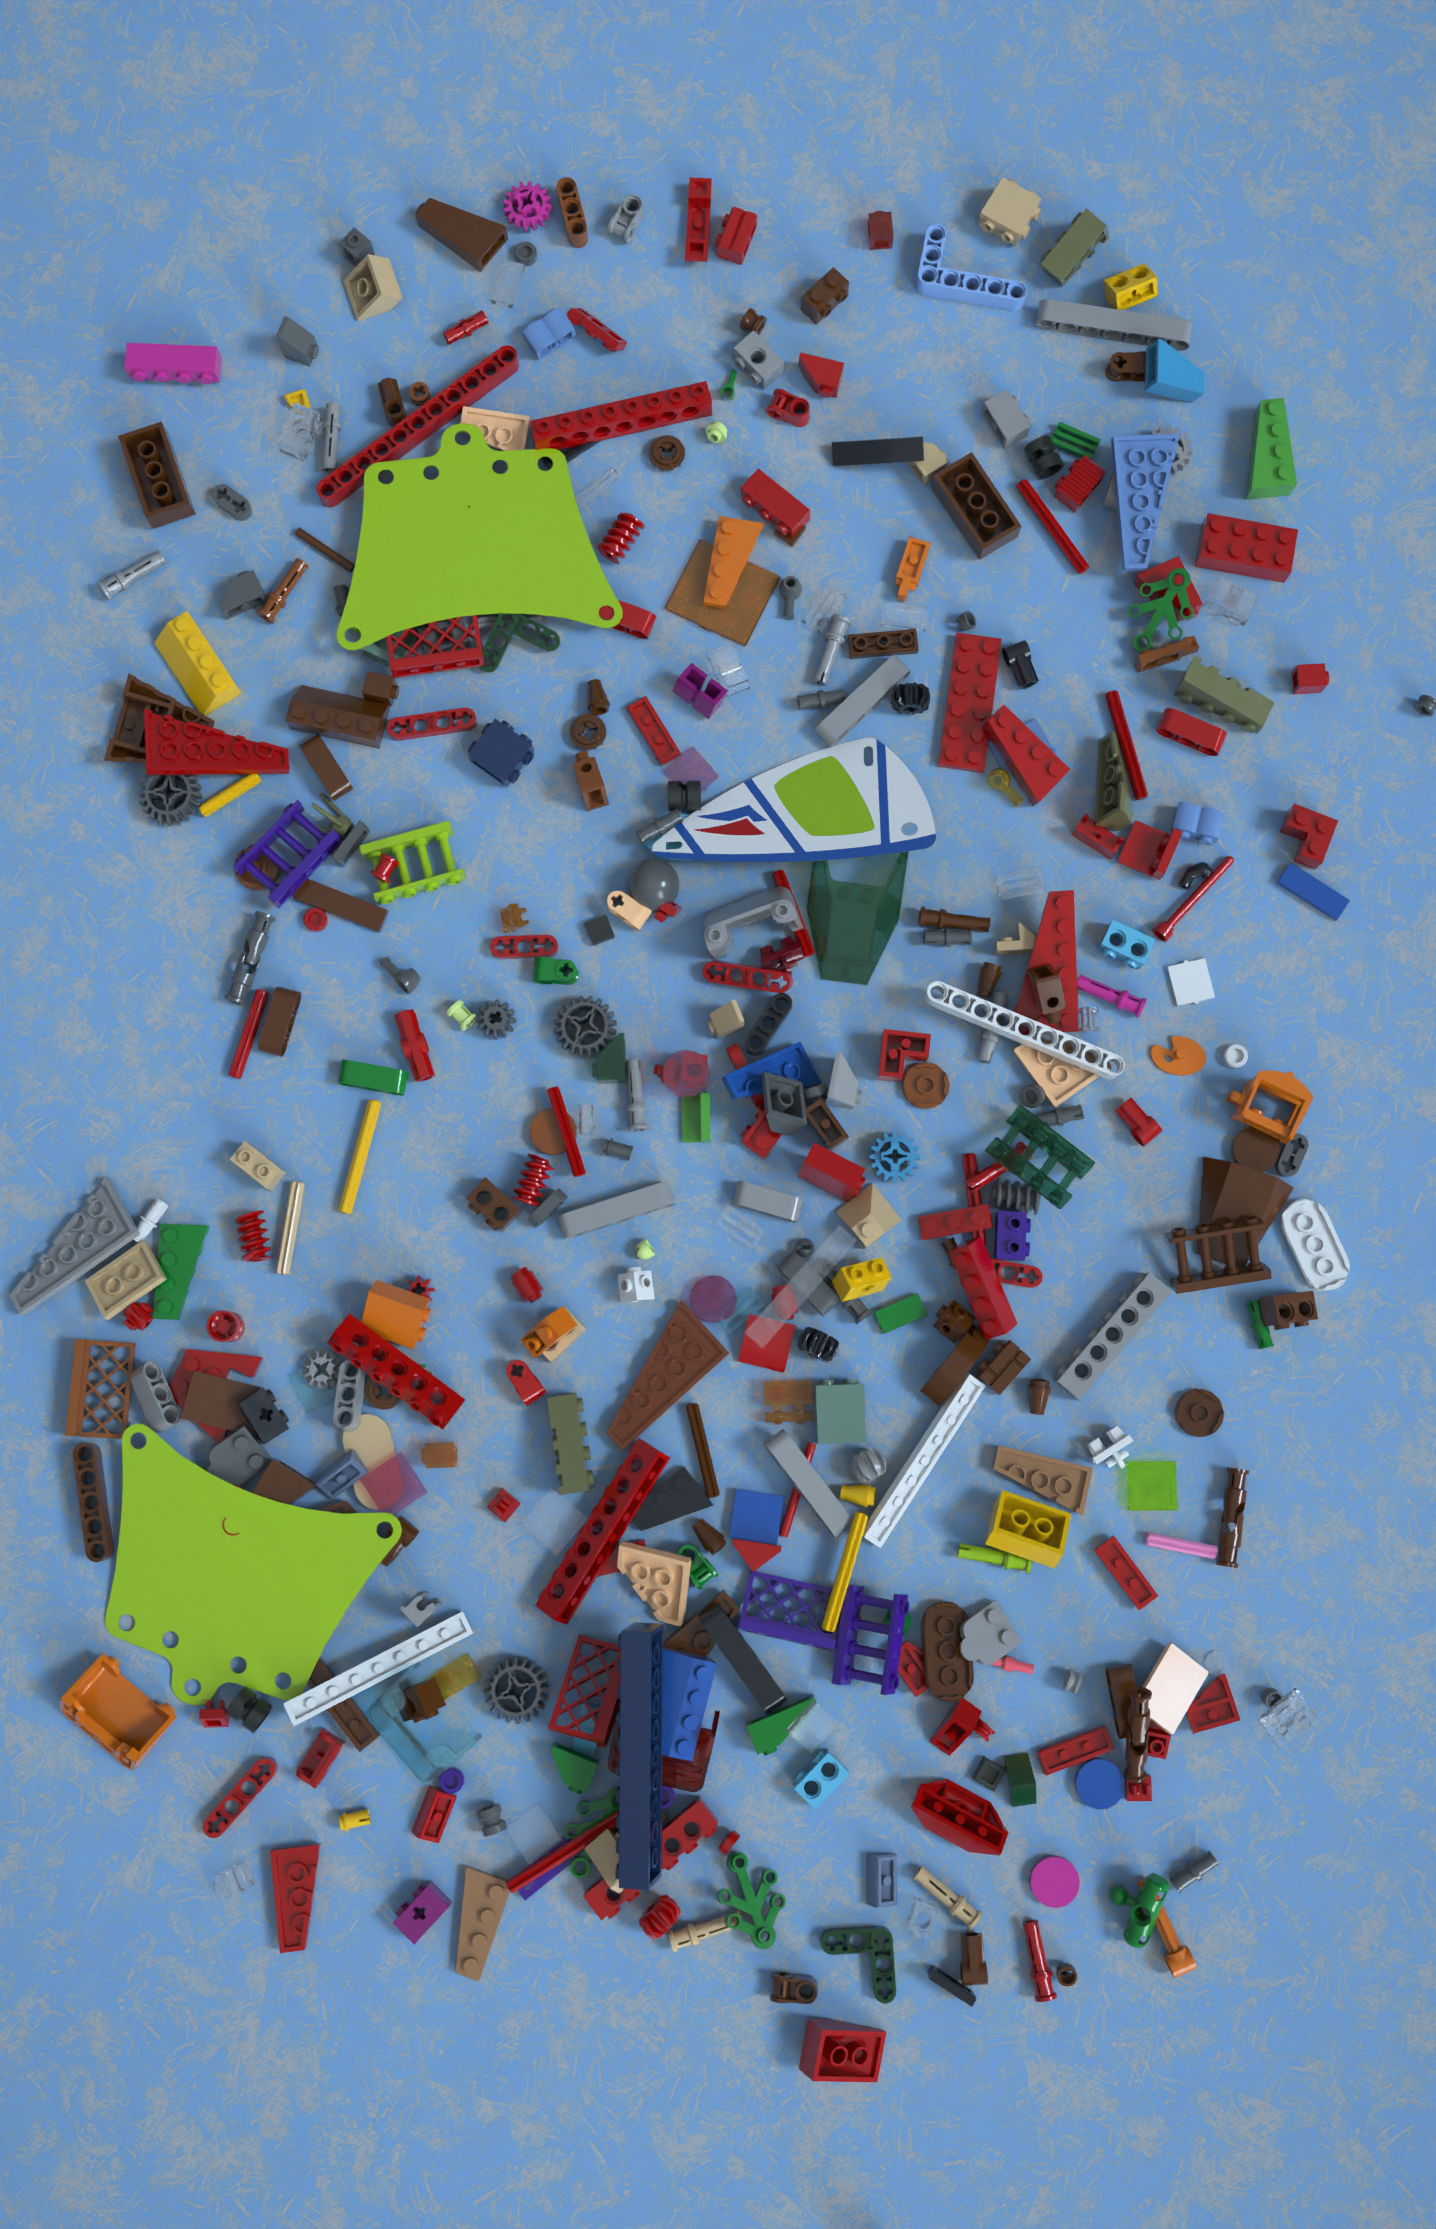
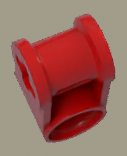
(784, 408)
(527, 1385)

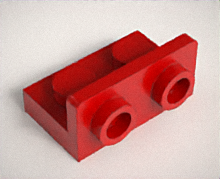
(759, 1136)

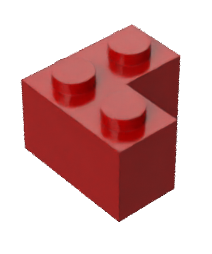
(1314, 832)
(898, 1047)

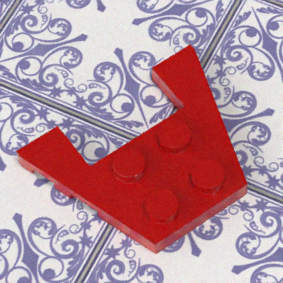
(214, 1364)

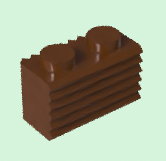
(825, 1125)

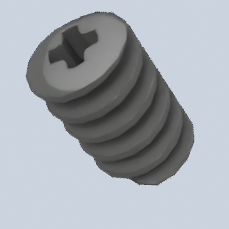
(1014, 1195)

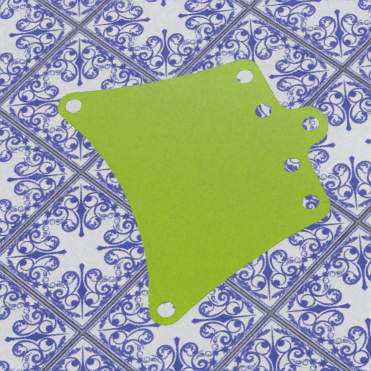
(439, 560)
(245, 1595)

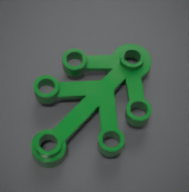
(1163, 606)
(595, 1805)
(753, 1903)

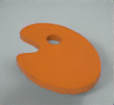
(1186, 1056)

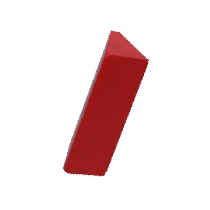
(433, 1814)

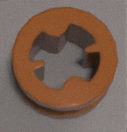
(418, 387)

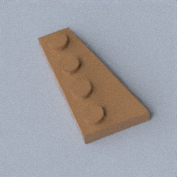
(1052, 1478)
(481, 1912)

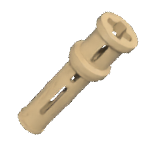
(955, 1908)
(694, 1933)

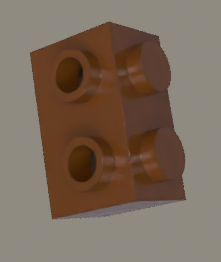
(824, 295)

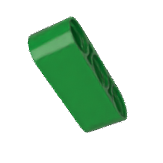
(372, 1077)

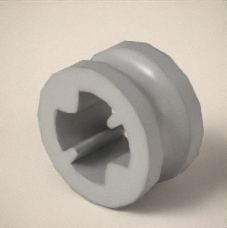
(1072, 1681)

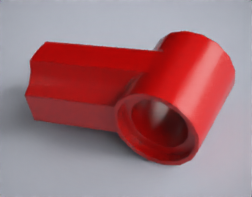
(1142, 1127)

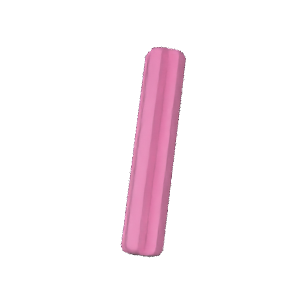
(1181, 1545)

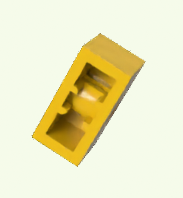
(861, 1279)

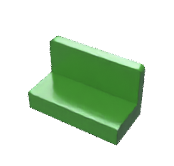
(696, 1119)

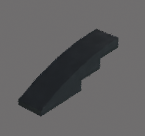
(877, 451)

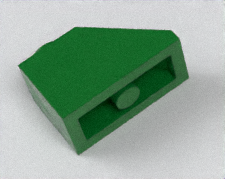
(574, 1767)

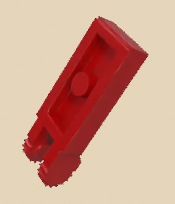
(596, 329)

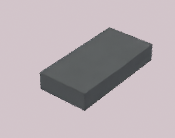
(351, 843)

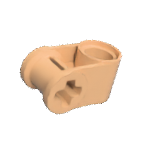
(630, 912)

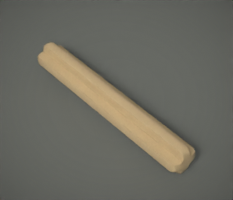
(290, 1228)

